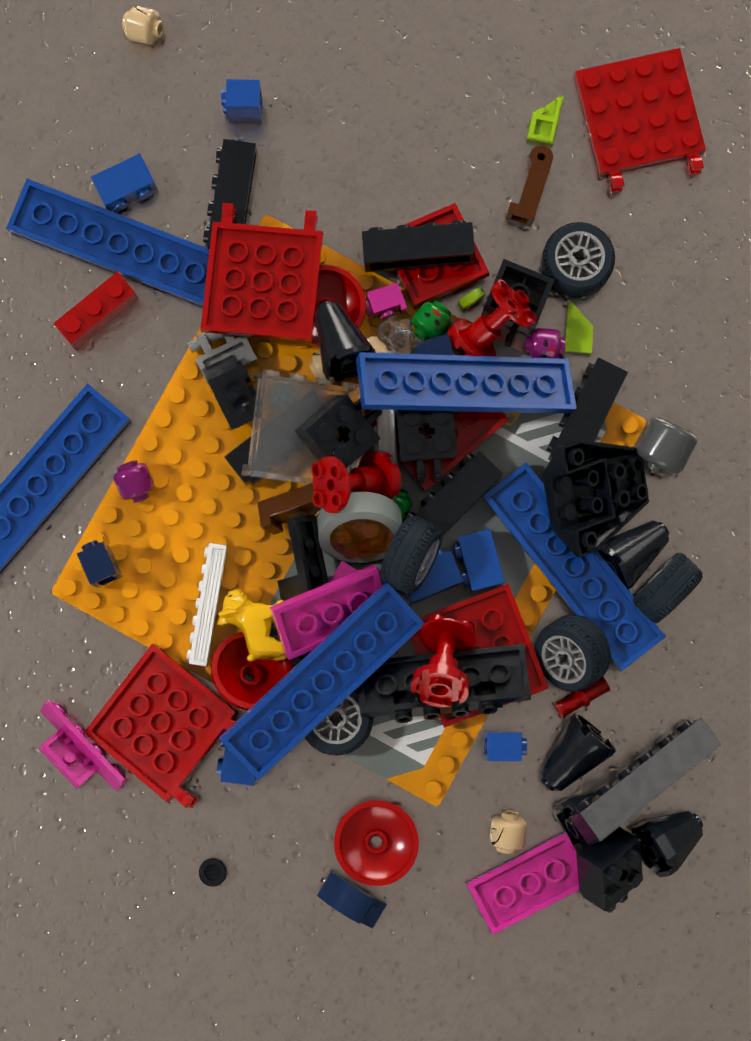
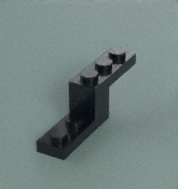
(308, 561)

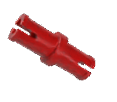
(581, 698)

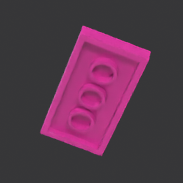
(316, 613)
(527, 883)

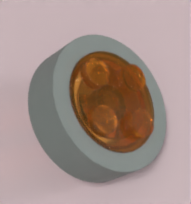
(361, 529)

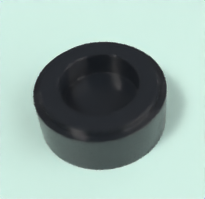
(213, 872)

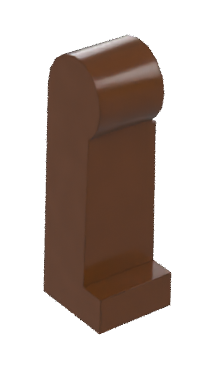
(539, 165)
(277, 509)

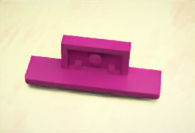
(74, 753)

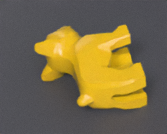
(255, 623)

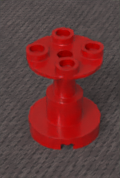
(478, 336)
(334, 484)
(441, 680)

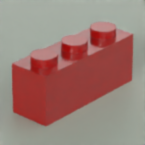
(96, 310)

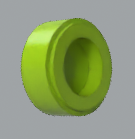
(472, 297)

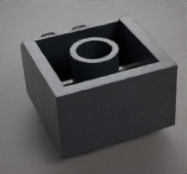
(532, 283)
(230, 388)
(354, 430)
(415, 448)
(610, 869)

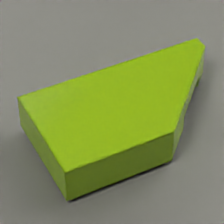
(545, 123)
(577, 332)

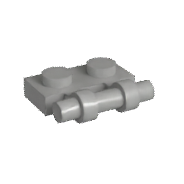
(238, 348)

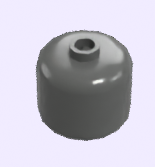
(666, 446)

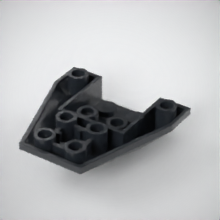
(593, 492)

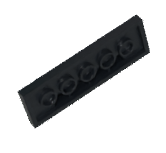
(494, 675)

